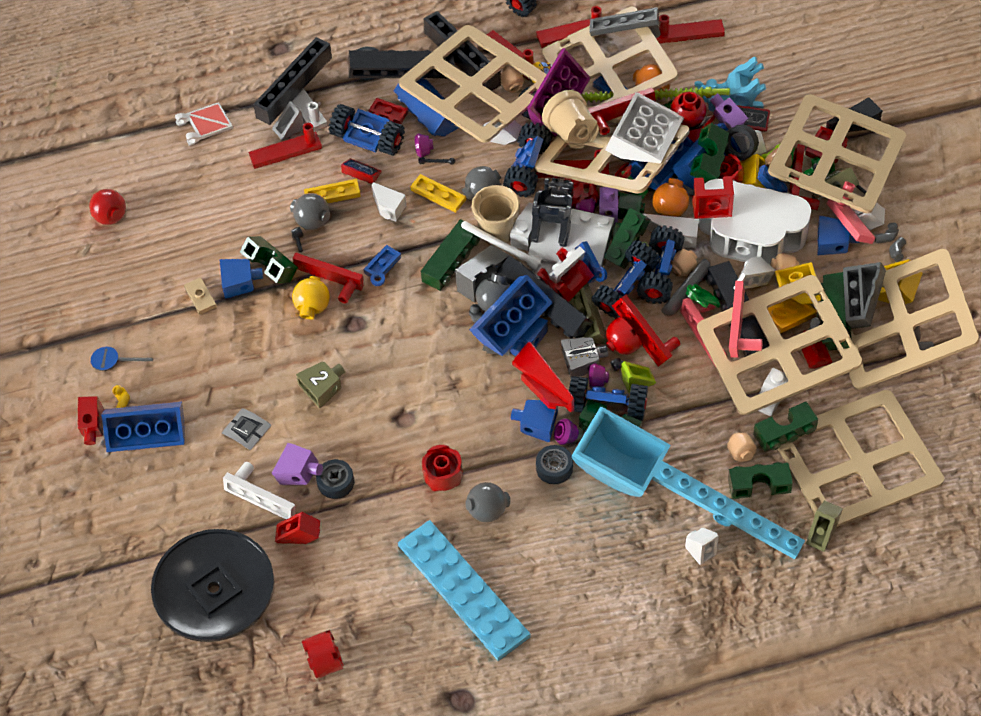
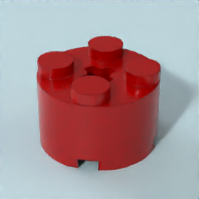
(442, 468)
(323, 654)

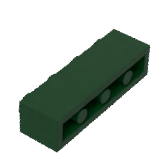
(448, 257)
(834, 288)

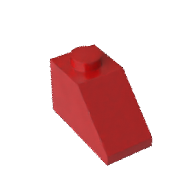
(298, 529)

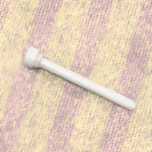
(532, 261)

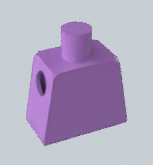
(733, 117)
(609, 202)
(296, 466)

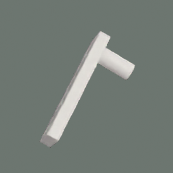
(310, 111)
(238, 486)

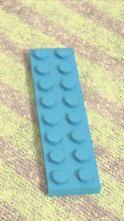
(464, 590)

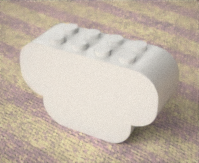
(760, 224)

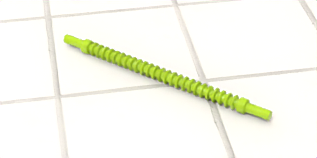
(708, 92)

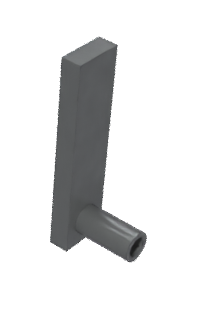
(626, 21)

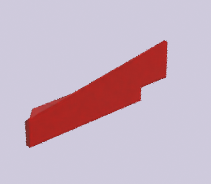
(542, 379)

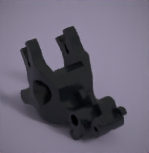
(553, 206)

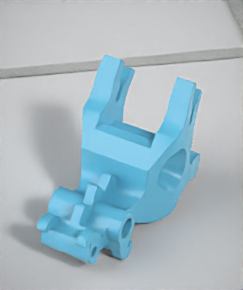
(742, 89)

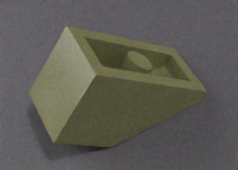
(824, 525)

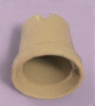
(570, 118)
(496, 210)

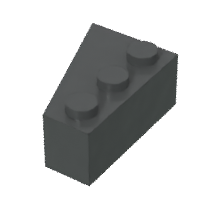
(477, 269)
(862, 292)

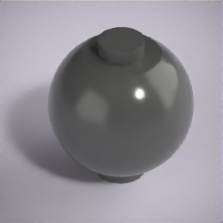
(478, 179)
(310, 211)
(490, 290)
(487, 502)

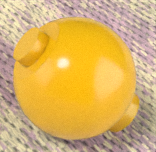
(310, 297)

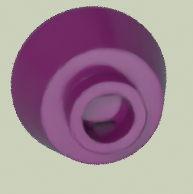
(423, 145)
(587, 205)
(598, 376)
(565, 432)

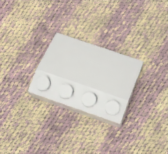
(644, 131)
(585, 226)

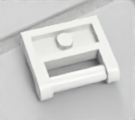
(561, 268)

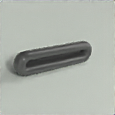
(695, 277)

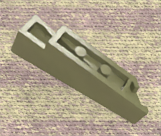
(584, 303)

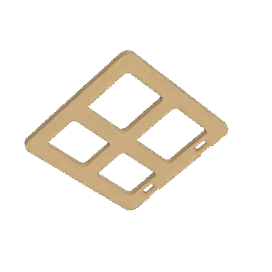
(605, 66)
(474, 84)
(833, 150)
(592, 172)
(905, 323)
(780, 348)
(863, 463)

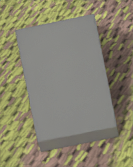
(289, 121)

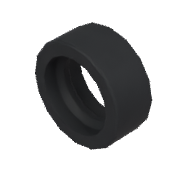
(752, 136)

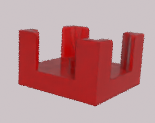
(713, 202)
(571, 281)

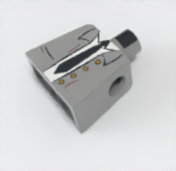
(580, 354)

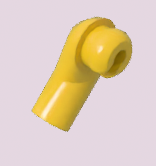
(121, 395)

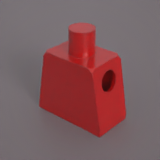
(90, 418)

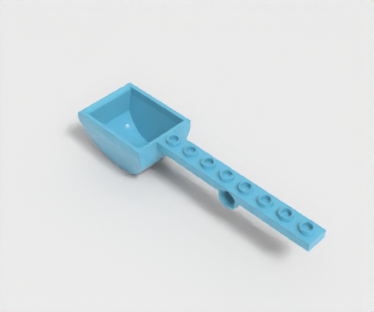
(631, 458)

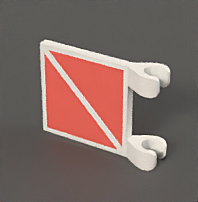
(205, 121)

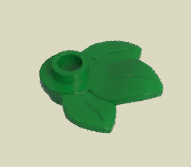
(702, 296)

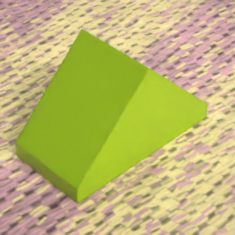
(636, 374)

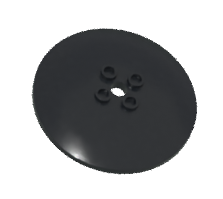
(206, 560)

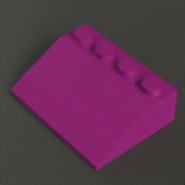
(563, 75)

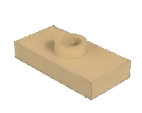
(200, 296)

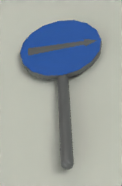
(107, 358)

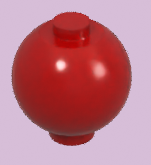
(690, 107)
(107, 206)

